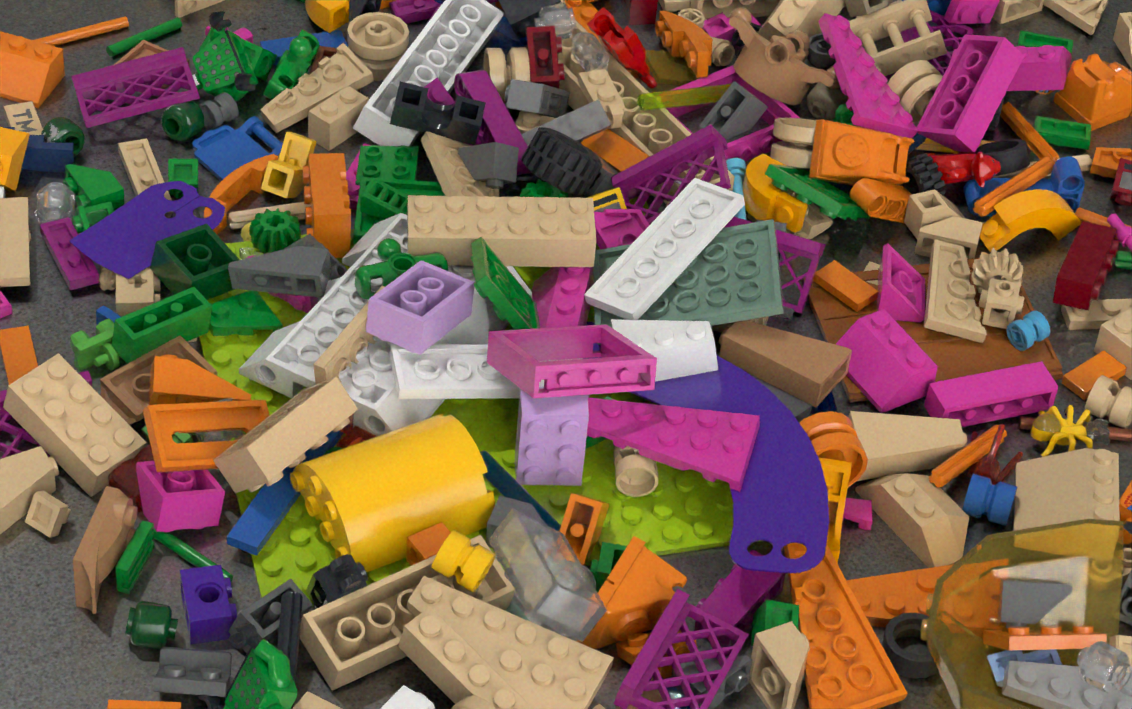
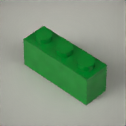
(146, 329)

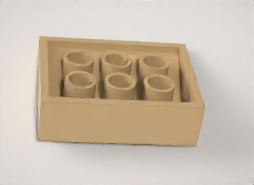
(1067, 488)

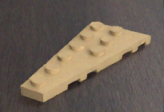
(533, 660)

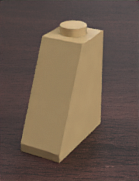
(20, 479)

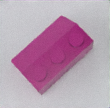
(887, 362)

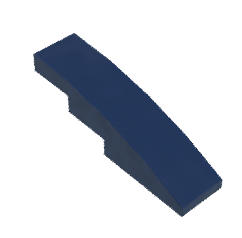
(47, 156)

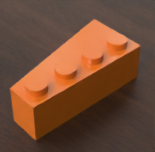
(328, 202)

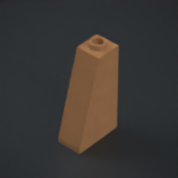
(786, 359)

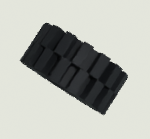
(923, 175)

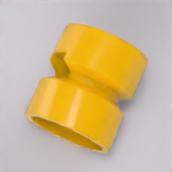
(463, 561)

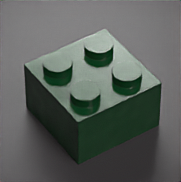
(194, 260)

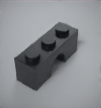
(455, 121)

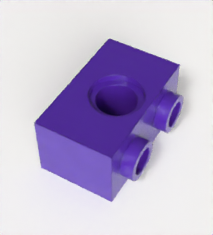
(207, 604)

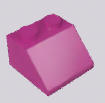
(179, 498)

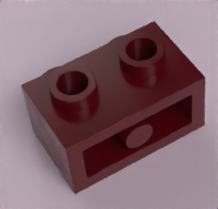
(543, 56)

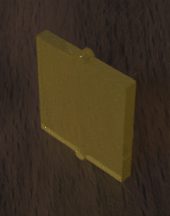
(668, 68)

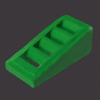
(381, 200)

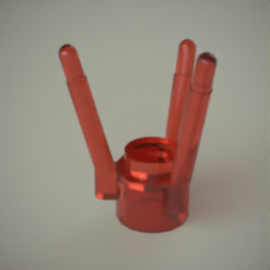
(988, 465)

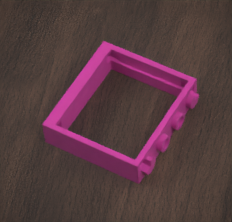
(754, 143)
(621, 368)

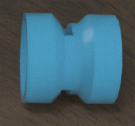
(1026, 331)

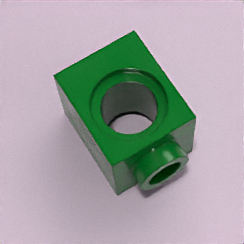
(260, 59)
(773, 614)

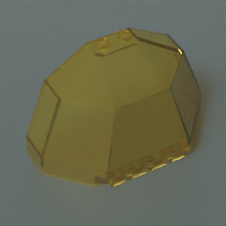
(967, 600)

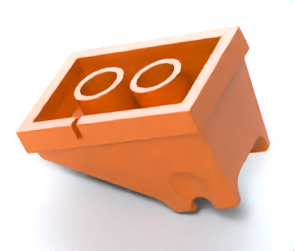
(1096, 92)
(852, 153)
(634, 595)

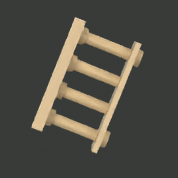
(891, 22)

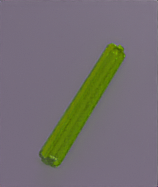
(681, 97)

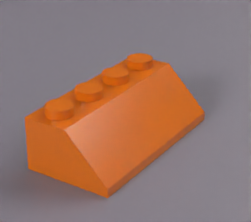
(28, 69)

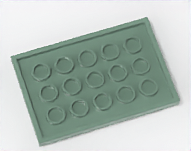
(724, 284)

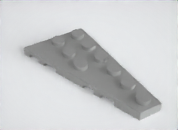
(1059, 688)

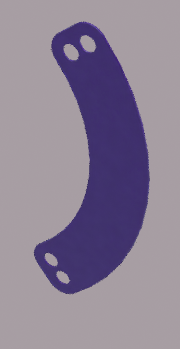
(784, 482)

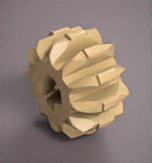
(996, 266)

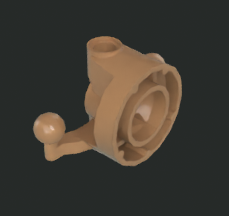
(774, 64)

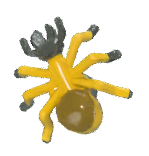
(1062, 432)

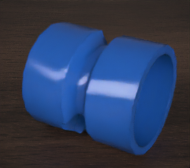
(989, 499)

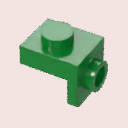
(185, 171)
(90, 215)
(609, 556)

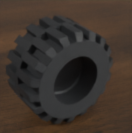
(561, 161)

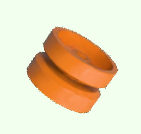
(836, 439)

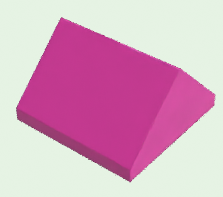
(900, 288)

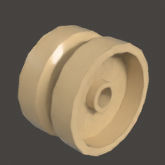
(378, 41)
(502, 73)
(915, 87)
(797, 141)

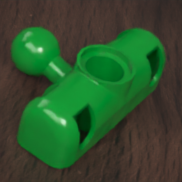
(293, 64)
(394, 265)

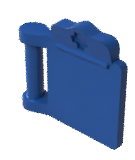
(229, 149)

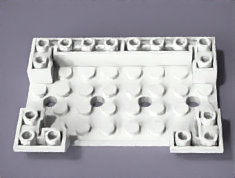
(289, 353)

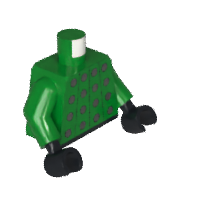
(223, 62)
(262, 679)

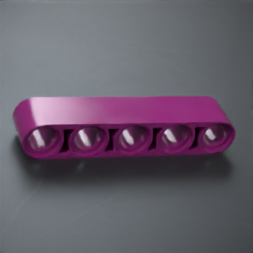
(496, 121)

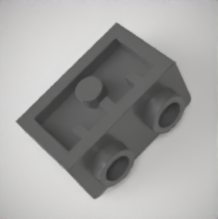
(193, 672)

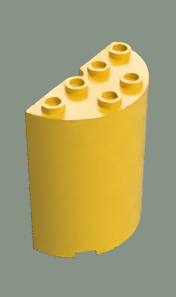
(396, 487)

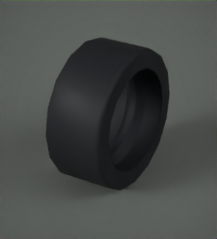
(1010, 153)
(906, 663)

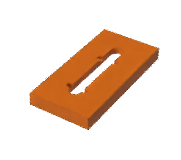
(167, 419)

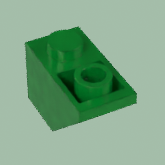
(93, 186)

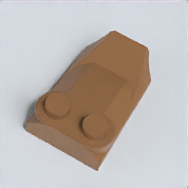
(129, 386)
(102, 545)

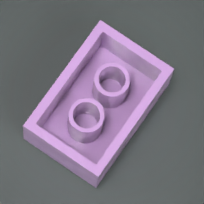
(420, 307)
(551, 440)

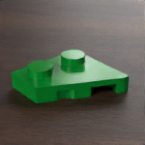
(242, 315)

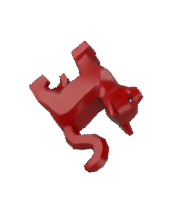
(622, 45)
(966, 166)

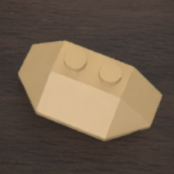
(919, 516)

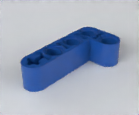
(1064, 180)

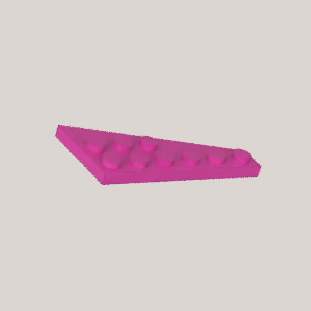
(869, 95)
(679, 437)

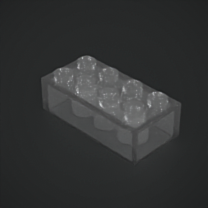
(547, 576)

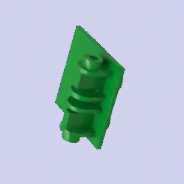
(387, 162)

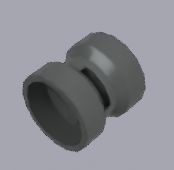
(219, 110)

